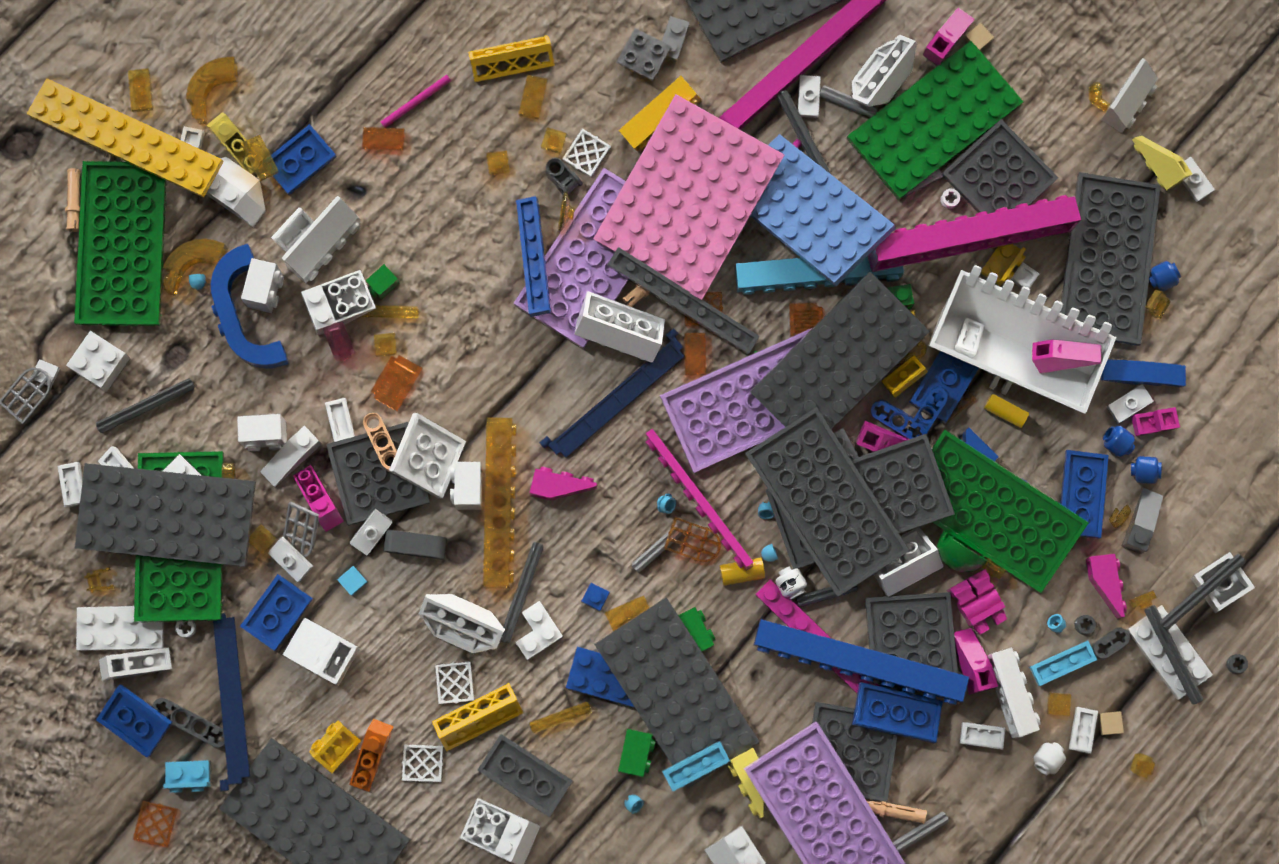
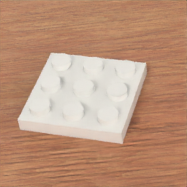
(427, 455)

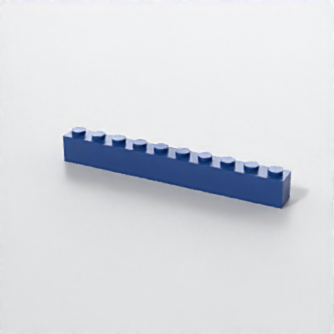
(860, 661)

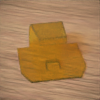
(1121, 517)
(1142, 765)

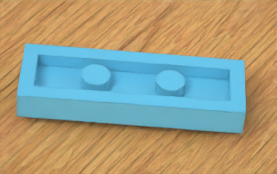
(1063, 663)
(696, 766)

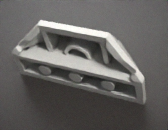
(884, 72)
(238, 192)
(461, 622)

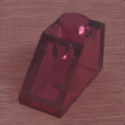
(339, 341)

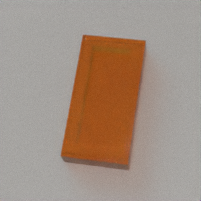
(383, 138)
(695, 353)

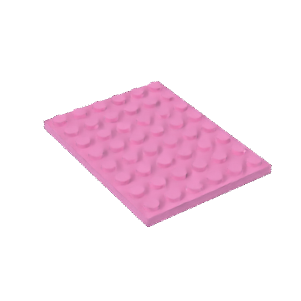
(689, 196)

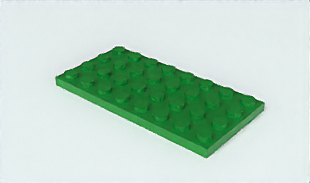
(934, 120)
(120, 245)
(1004, 514)
(175, 587)

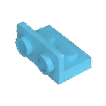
(187, 775)

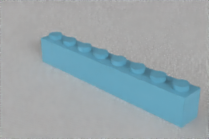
(798, 273)

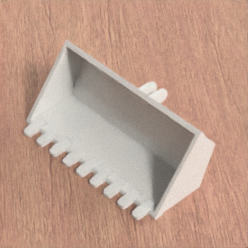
(1009, 334)

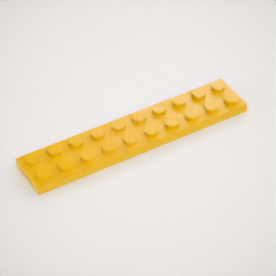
(125, 138)

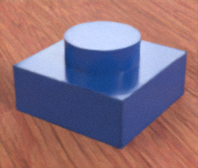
(595, 596)

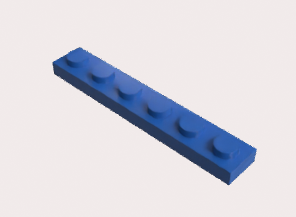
(533, 256)

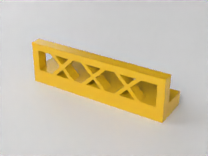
(508, 52)
(479, 720)

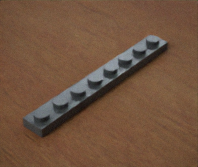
(683, 301)

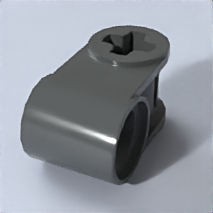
(565, 179)

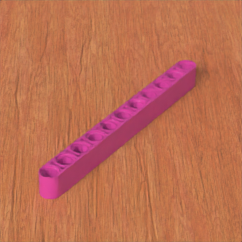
(799, 62)

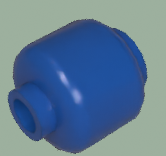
(1164, 276)
(1119, 441)
(1146, 470)

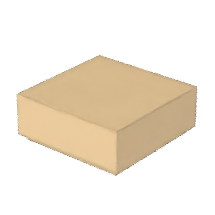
(979, 36)
(1111, 723)

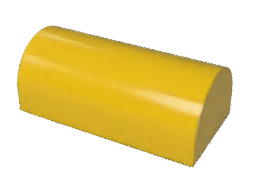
(904, 376)
(1006, 410)
(732, 574)

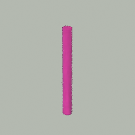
(415, 101)

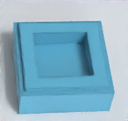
(352, 580)

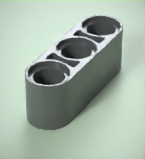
(415, 544)

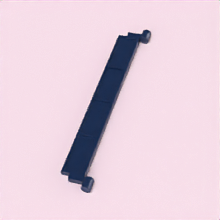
(617, 399)
(231, 702)

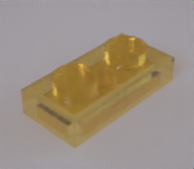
(140, 90)
(533, 97)
(259, 157)
(626, 612)

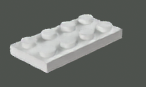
(115, 630)
(1149, 644)

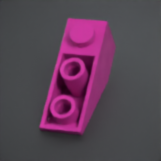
(947, 36)
(1062, 355)
(877, 438)
(555, 486)
(318, 498)
(1104, 577)
(974, 662)

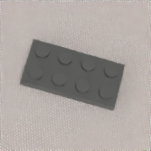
(525, 775)

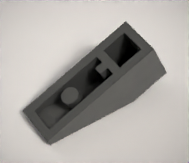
(1143, 522)

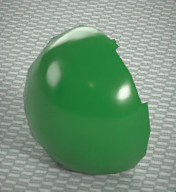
(957, 555)

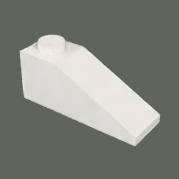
(290, 456)
(134, 663)

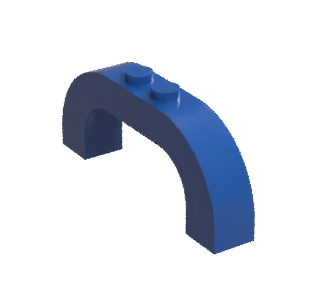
(223, 276)

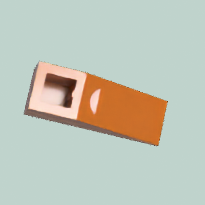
(371, 754)

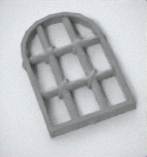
(26, 402)
(305, 525)

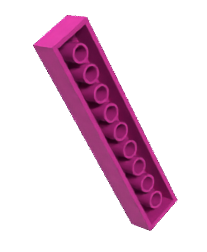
(976, 233)

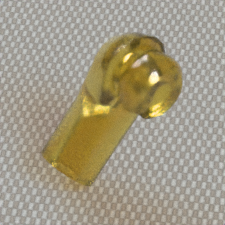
(1095, 96)

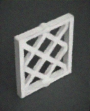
(578, 166)
(439, 683)
(415, 755)

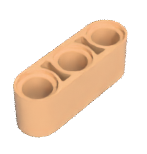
(378, 433)

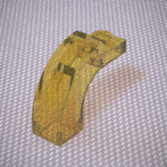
(206, 78)
(187, 255)

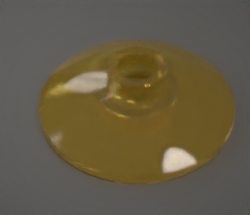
(566, 212)

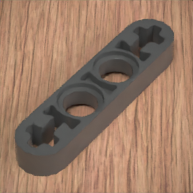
(192, 719)

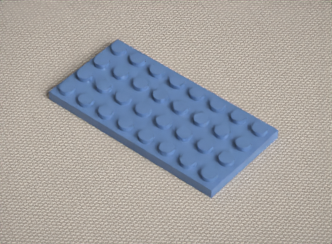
(818, 215)

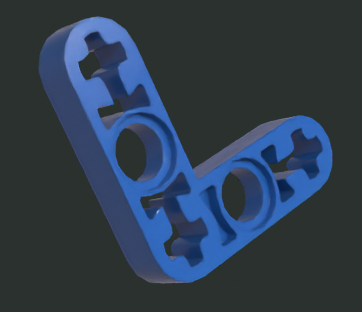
(918, 420)

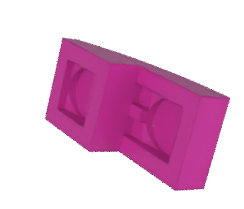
(1155, 421)

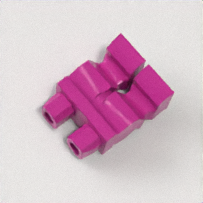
(979, 606)

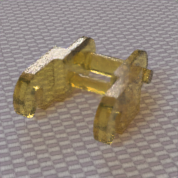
(96, 573)

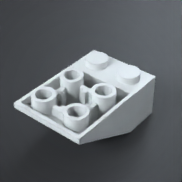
(338, 301)
(321, 651)
(500, 832)

